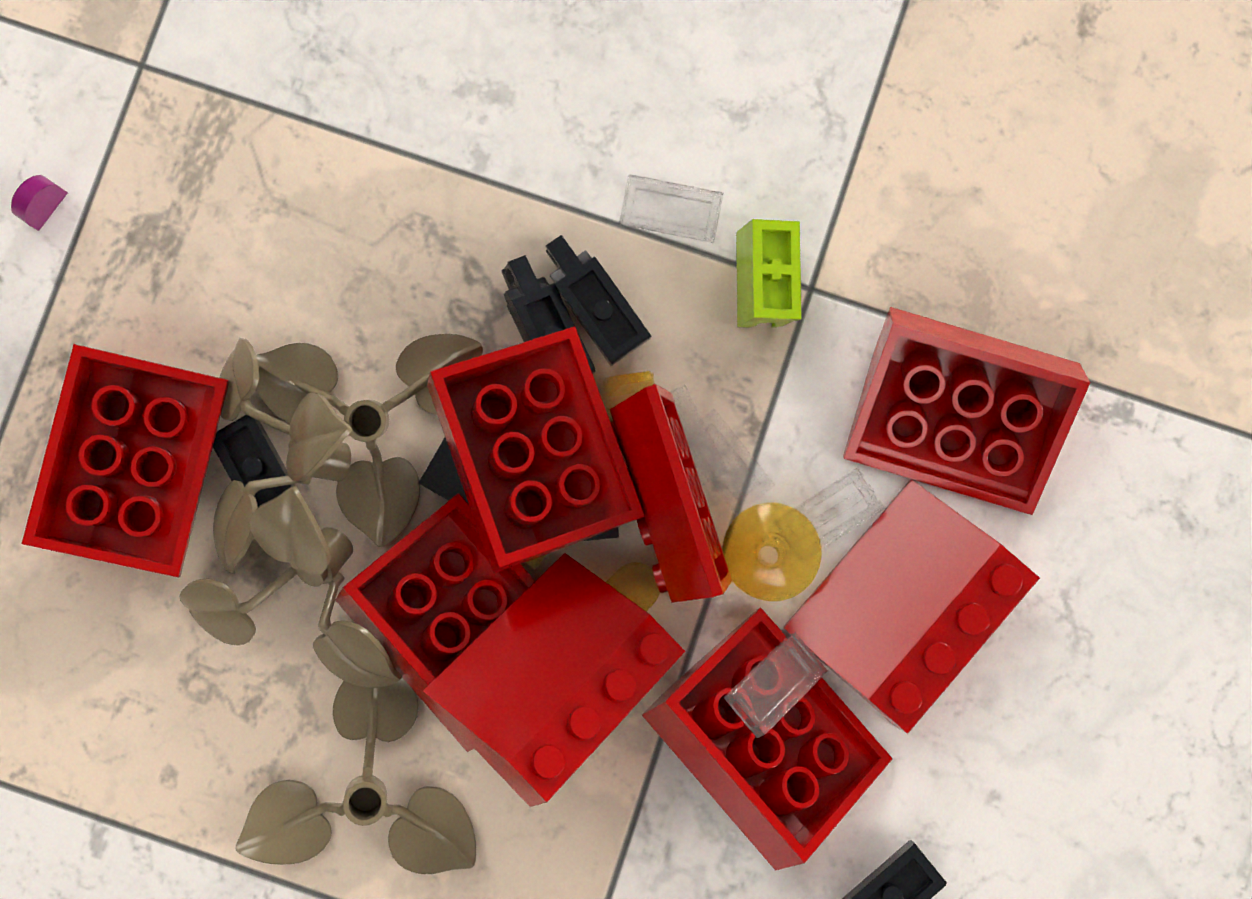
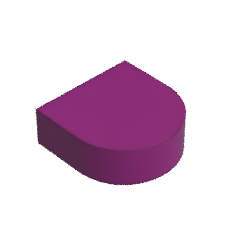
(36, 200)

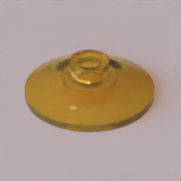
(789, 534)

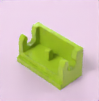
(768, 273)

